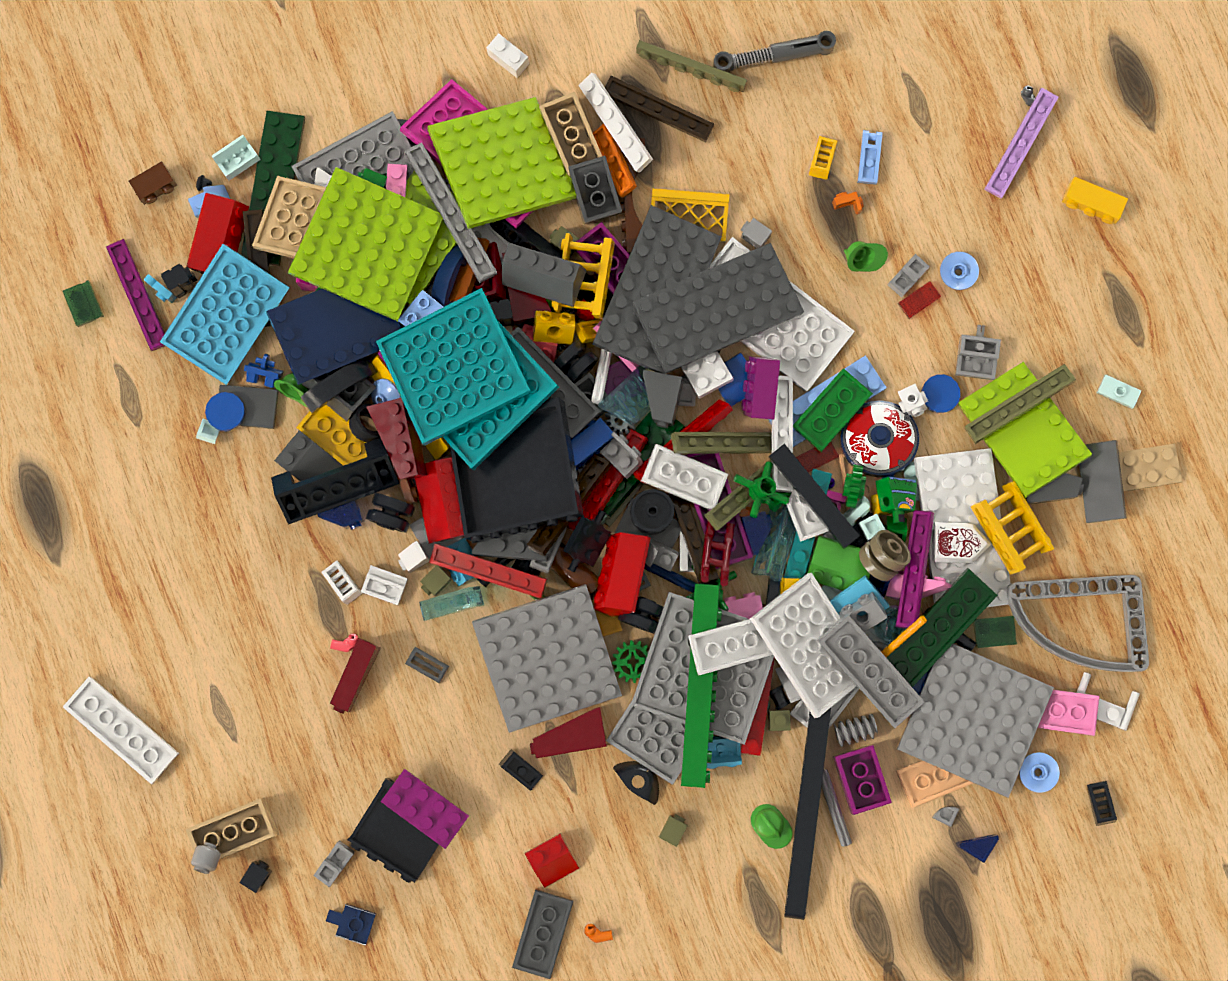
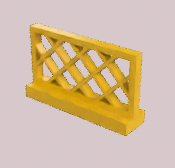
(694, 198)

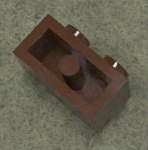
(153, 183)

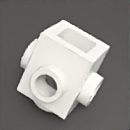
(912, 401)

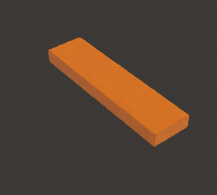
(617, 165)

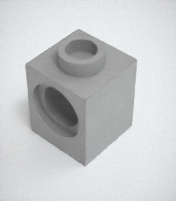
(755, 233)

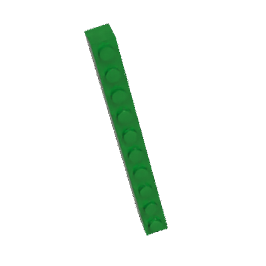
(700, 694)

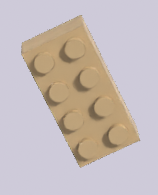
(570, 130)
(235, 828)

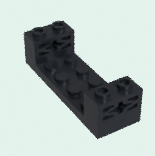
(335, 486)

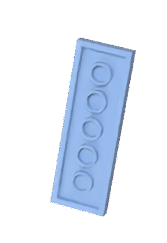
(860, 370)

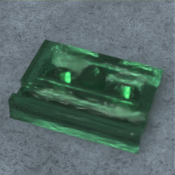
(83, 303)
(995, 632)

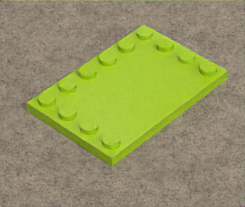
(1036, 444)

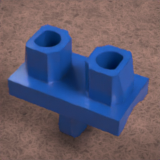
(255, 370)

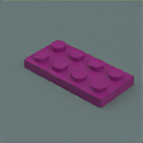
(425, 808)

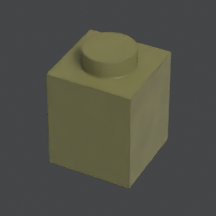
(557, 236)
(435, 581)
(779, 720)
(673, 830)

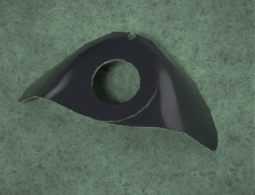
(630, 769)

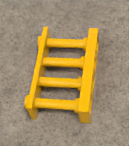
(601, 268)
(997, 535)

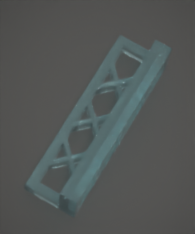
(781, 543)

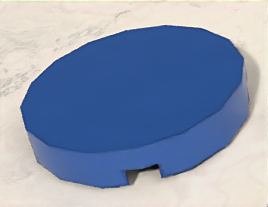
(941, 393)
(225, 411)

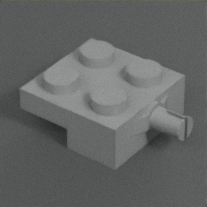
(977, 355)

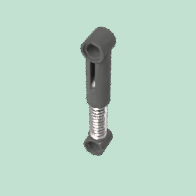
(778, 52)

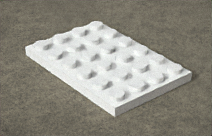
(791, 632)

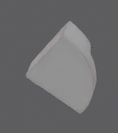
(946, 815)

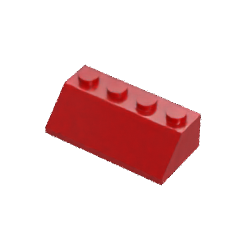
(218, 224)
(440, 501)
(621, 574)

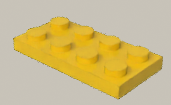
(332, 435)

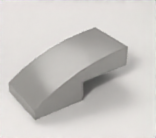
(908, 275)
(334, 863)

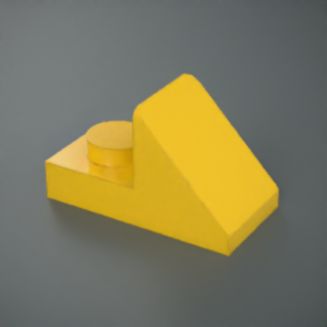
(586, 332)

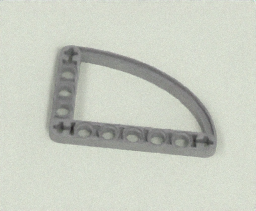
(1102, 582)

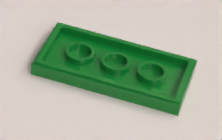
(832, 410)

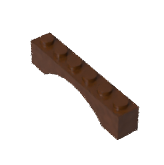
(631, 224)

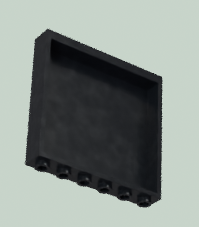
(523, 481)

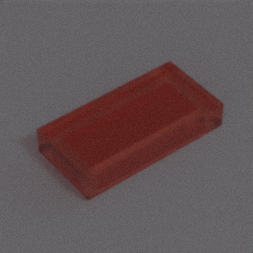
(919, 300)
(814, 458)

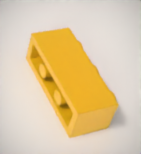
(1094, 200)

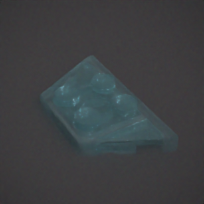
(628, 399)

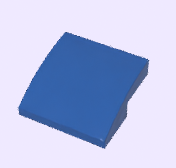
(733, 391)

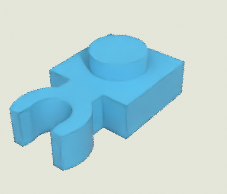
(163, 293)

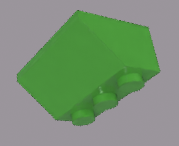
(834, 565)

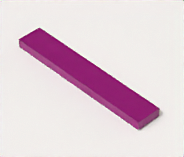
(136, 293)
(915, 571)

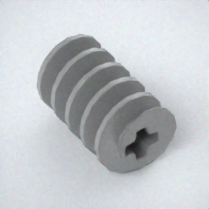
(855, 730)

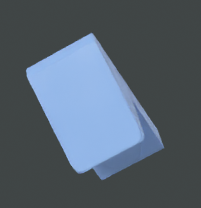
(197, 201)

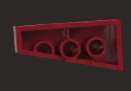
(399, 438)

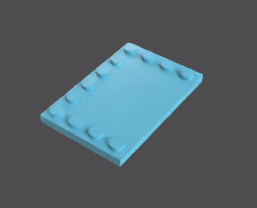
(224, 314)

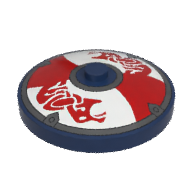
(880, 439)

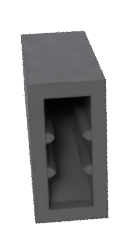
(663, 396)
(1062, 488)

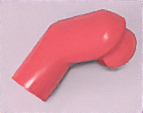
(346, 645)

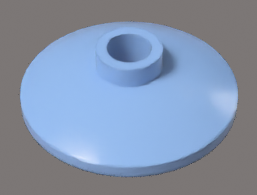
(963, 262)
(384, 391)
(1049, 772)

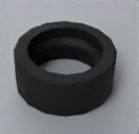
(358, 429)

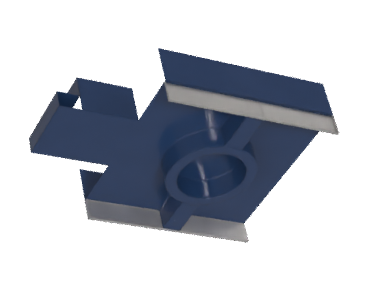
(353, 923)

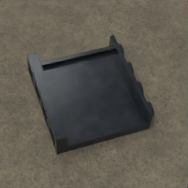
(392, 839)

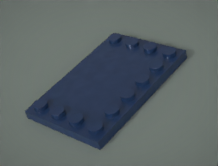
(326, 332)

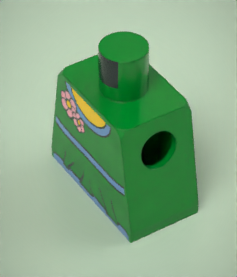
(897, 497)

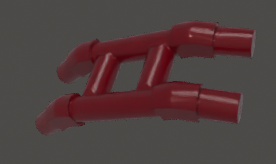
(725, 547)

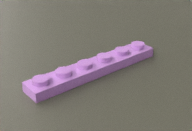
(1021, 143)

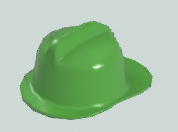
(865, 256)
(290, 388)
(771, 826)

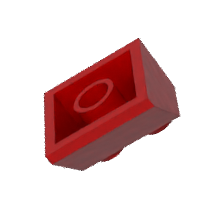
(551, 860)

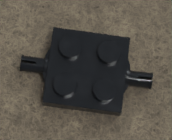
(587, 541)

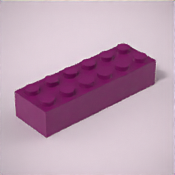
(740, 547)

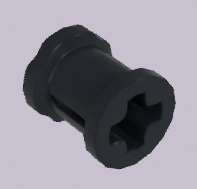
(779, 697)

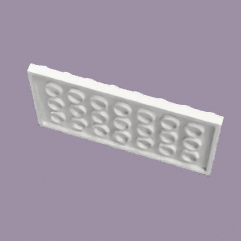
(802, 343)
(948, 489)

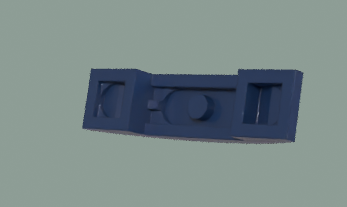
(447, 275)

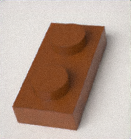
(409, 491)

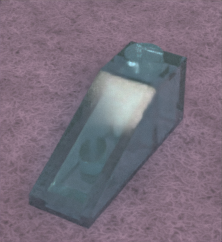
(451, 603)

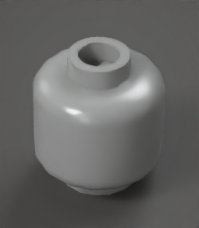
(205, 858)

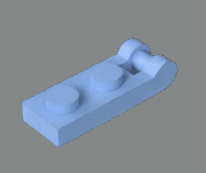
(869, 158)

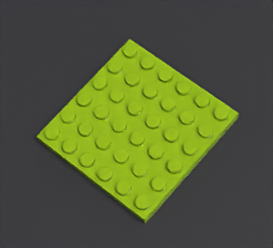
(501, 162)
(366, 244)

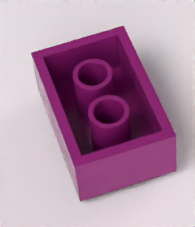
(761, 387)
(862, 779)

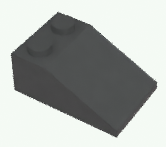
(594, 190)
(305, 458)

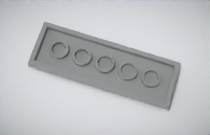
(870, 670)

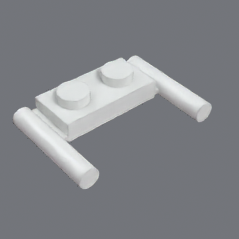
(1109, 712)

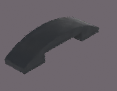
(338, 383)

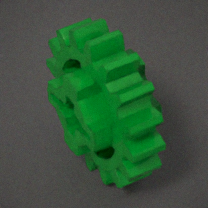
(854, 486)
(623, 662)

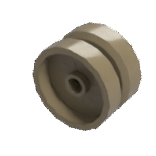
(884, 555)

